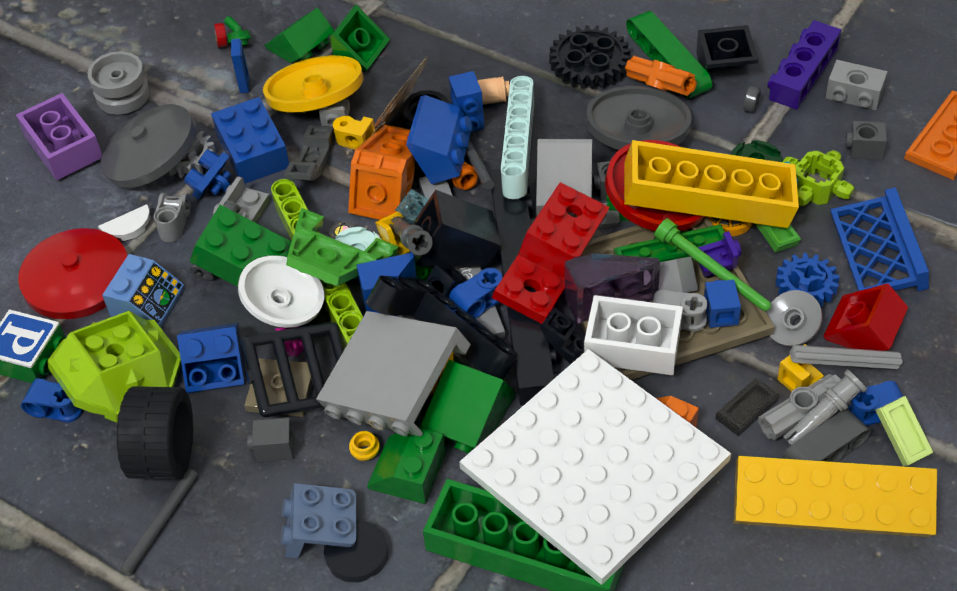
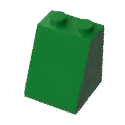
(467, 406)

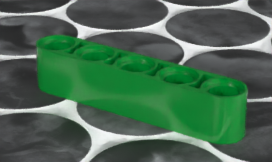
(663, 46)

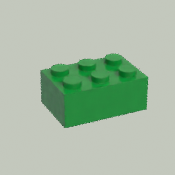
(233, 243)

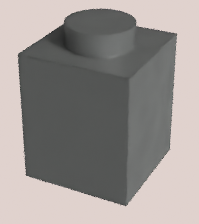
(271, 440)

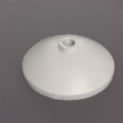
(279, 292)

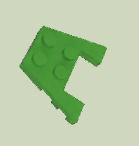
(327, 257)

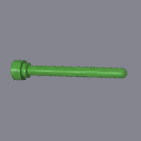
(668, 232)

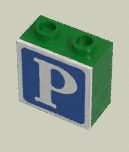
(27, 345)

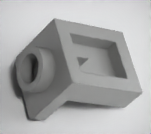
(330, 113)

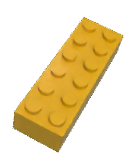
(710, 184)
(835, 496)

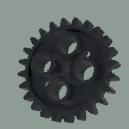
(589, 56)

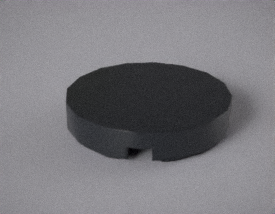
(360, 560)

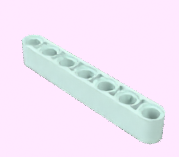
(517, 138)

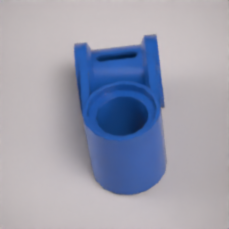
(476, 295)
(872, 399)
(49, 401)

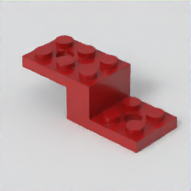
(546, 246)

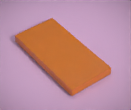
(937, 142)

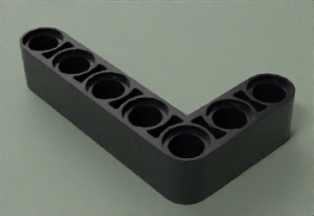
(422, 300)

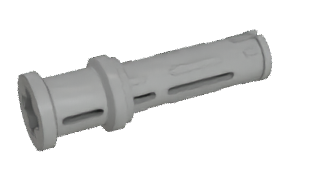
(834, 400)

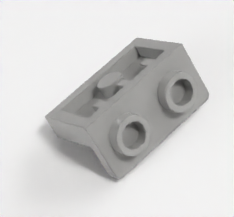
(250, 201)

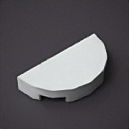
(128, 225)

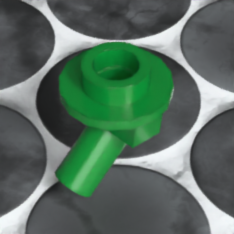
(237, 33)

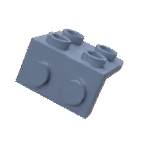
(318, 517)

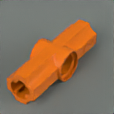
(660, 75)

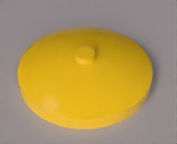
(313, 83)

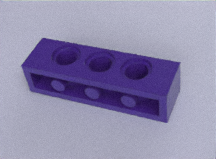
(804, 64)

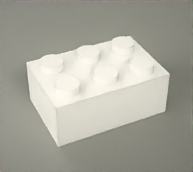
(634, 334)

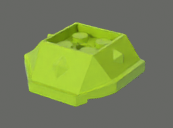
(109, 358)

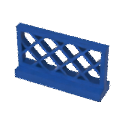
(903, 242)

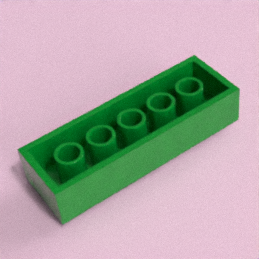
(483, 532)

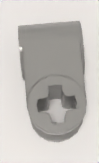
(172, 216)
(685, 300)

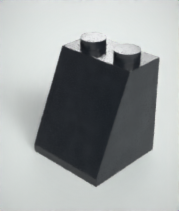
(459, 231)

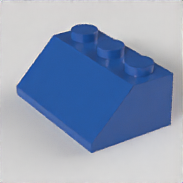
(439, 138)

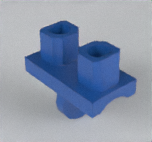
(214, 164)

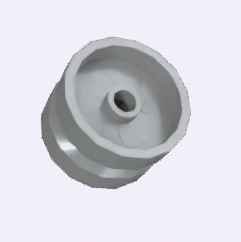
(118, 82)

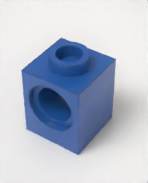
(722, 303)

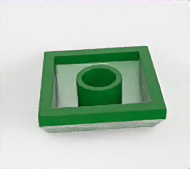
(358, 38)

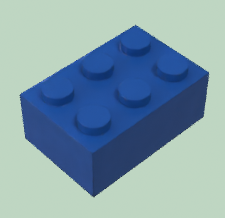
(250, 140)

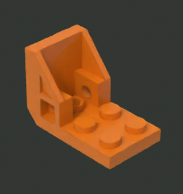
(381, 173)

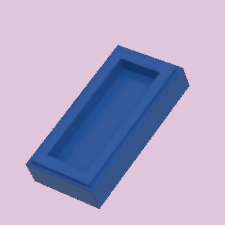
(240, 65)

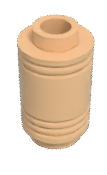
(494, 90)

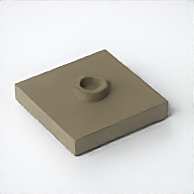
(275, 387)

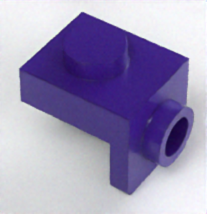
(724, 252)

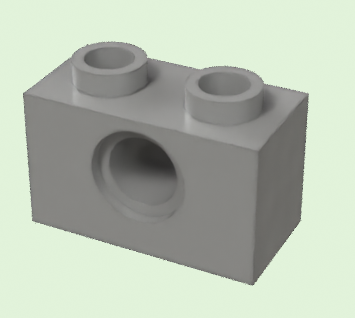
(856, 84)

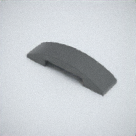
(313, 155)

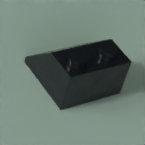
(726, 47)

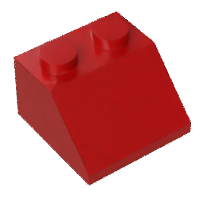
(867, 319)

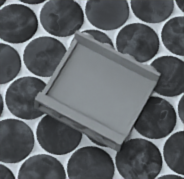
(389, 371)

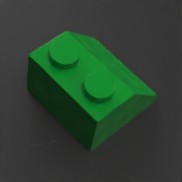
(301, 37)
(409, 465)

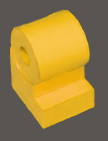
(351, 132)

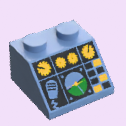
(143, 289)

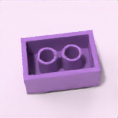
(59, 136)

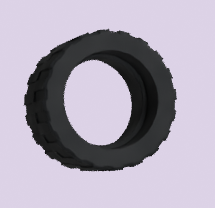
(155, 433)

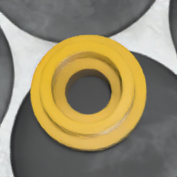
(362, 439)

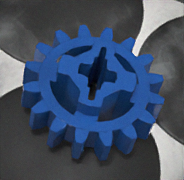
(808, 276)

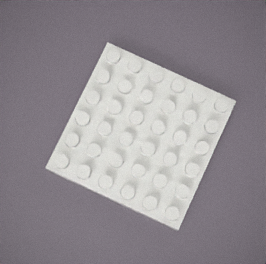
(595, 464)

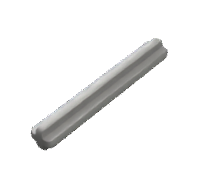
(845, 357)

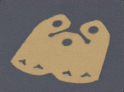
(399, 98)

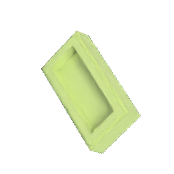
(904, 431)

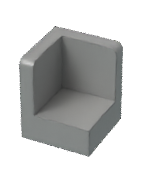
(678, 275)

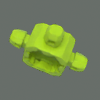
(828, 166)

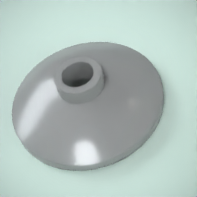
(786, 309)

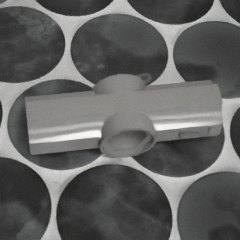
(788, 413)

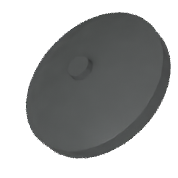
(638, 115)
(148, 146)

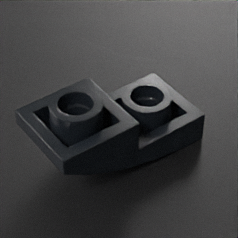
(561, 335)

